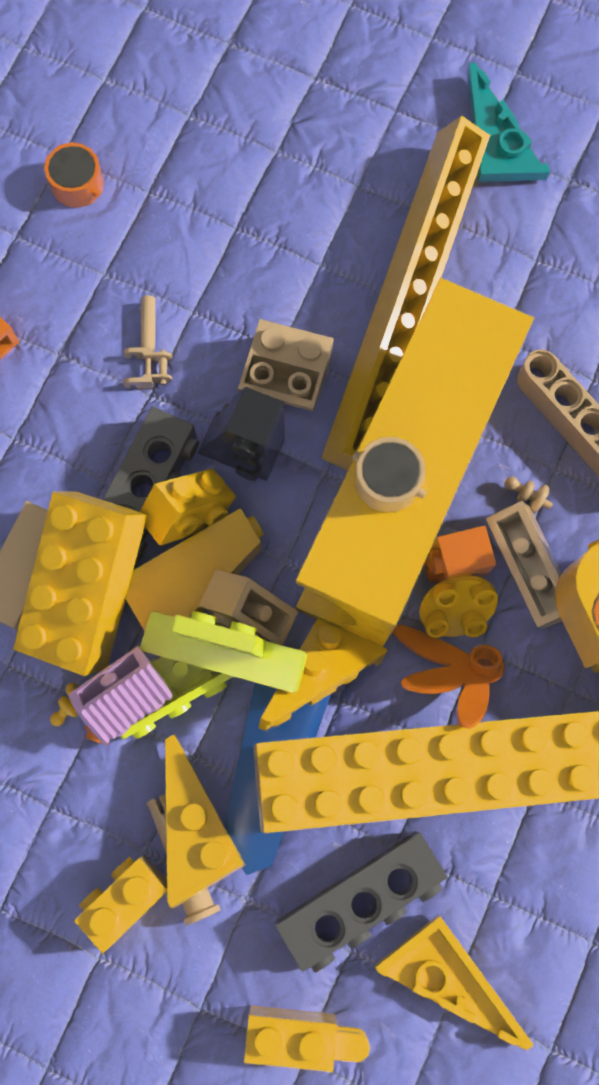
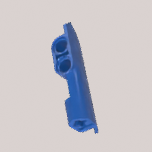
(242, 818)

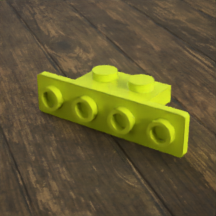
(223, 649)
(185, 684)

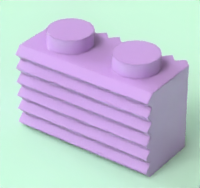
(120, 695)

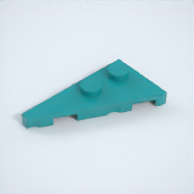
(508, 147)

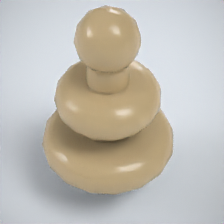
(527, 492)

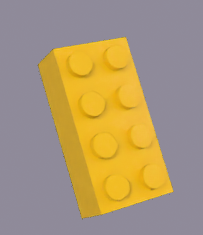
(79, 582)

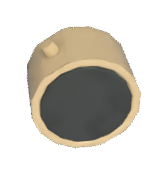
(389, 474)

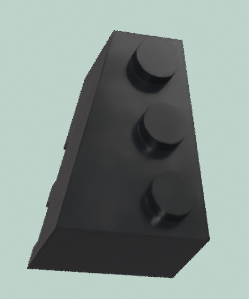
(247, 434)

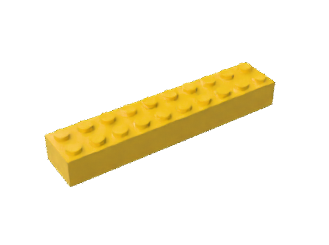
(426, 771)

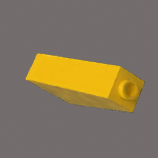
(181, 575)

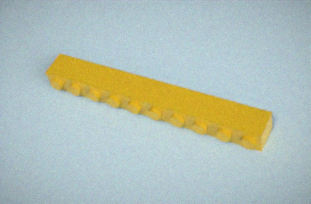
(409, 280)

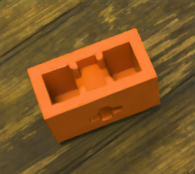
(460, 555)

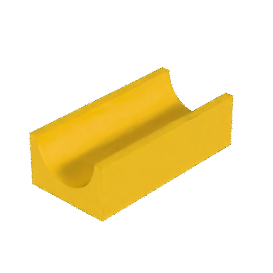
(439, 404)

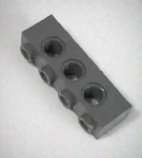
(157, 433)
(298, 925)

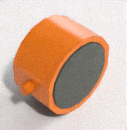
(74, 175)

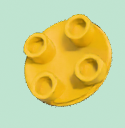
(458, 607)

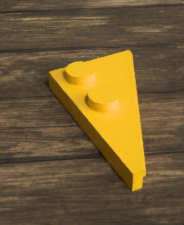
(332, 660)
(197, 840)
(441, 970)

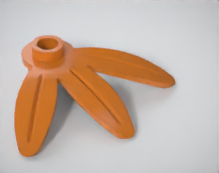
(469, 670)

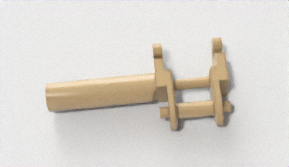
(147, 350)

